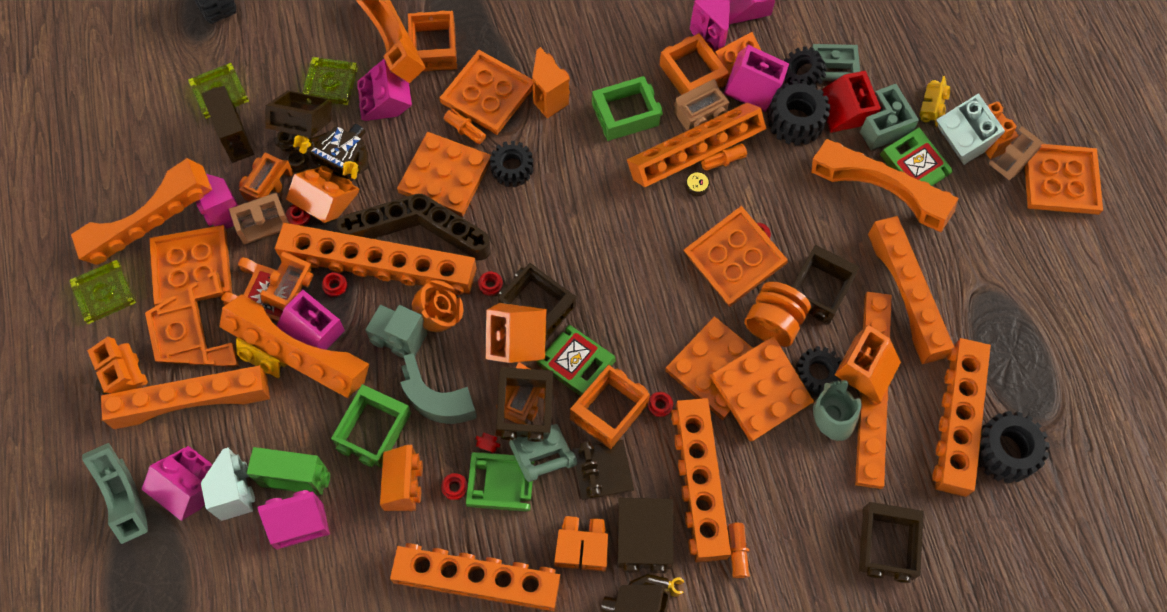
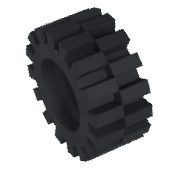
(805, 57)
(511, 175)
(817, 356)

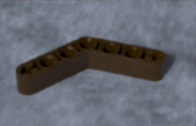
(411, 217)

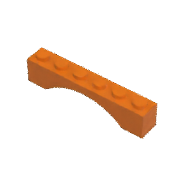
(400, 51)
(179, 189)
(928, 203)
(926, 323)
(333, 369)
(144, 403)

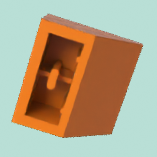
(549, 85)
(321, 193)
(515, 333)
(869, 363)
(400, 479)

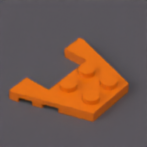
(178, 329)

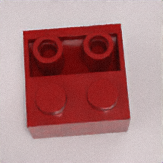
(850, 101)

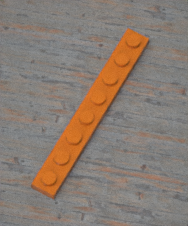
(873, 415)

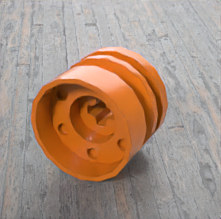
(777, 313)

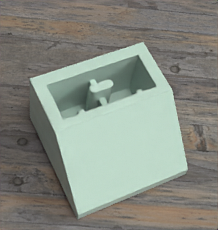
(970, 128)
(226, 487)

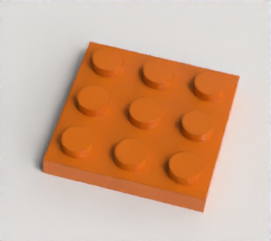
(487, 92)
(445, 172)
(1064, 180)
(735, 256)
(187, 259)
(705, 354)
(761, 388)

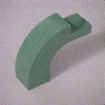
(437, 406)
(120, 493)

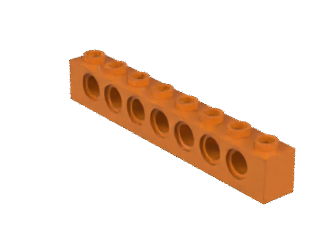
(294, 237)

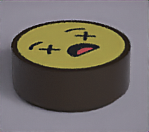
(697, 183)

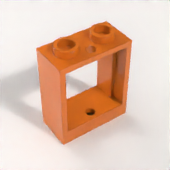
(430, 21)
(687, 46)
(594, 425)

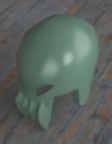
(836, 411)

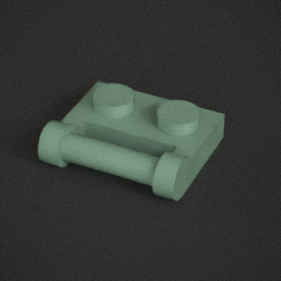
(838, 57)
(528, 451)

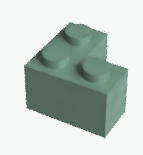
(892, 122)
(397, 330)

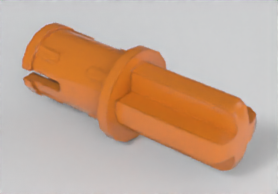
(464, 126)
(724, 157)
(738, 550)

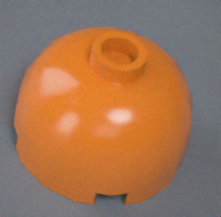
(438, 306)

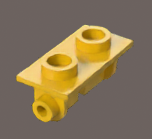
(936, 93)
(257, 357)

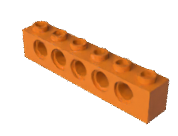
(696, 144)
(976, 358)
(698, 413)
(409, 556)

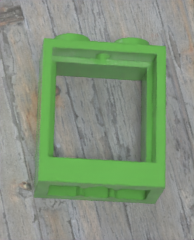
(627, 126)
(382, 402)
(288, 471)

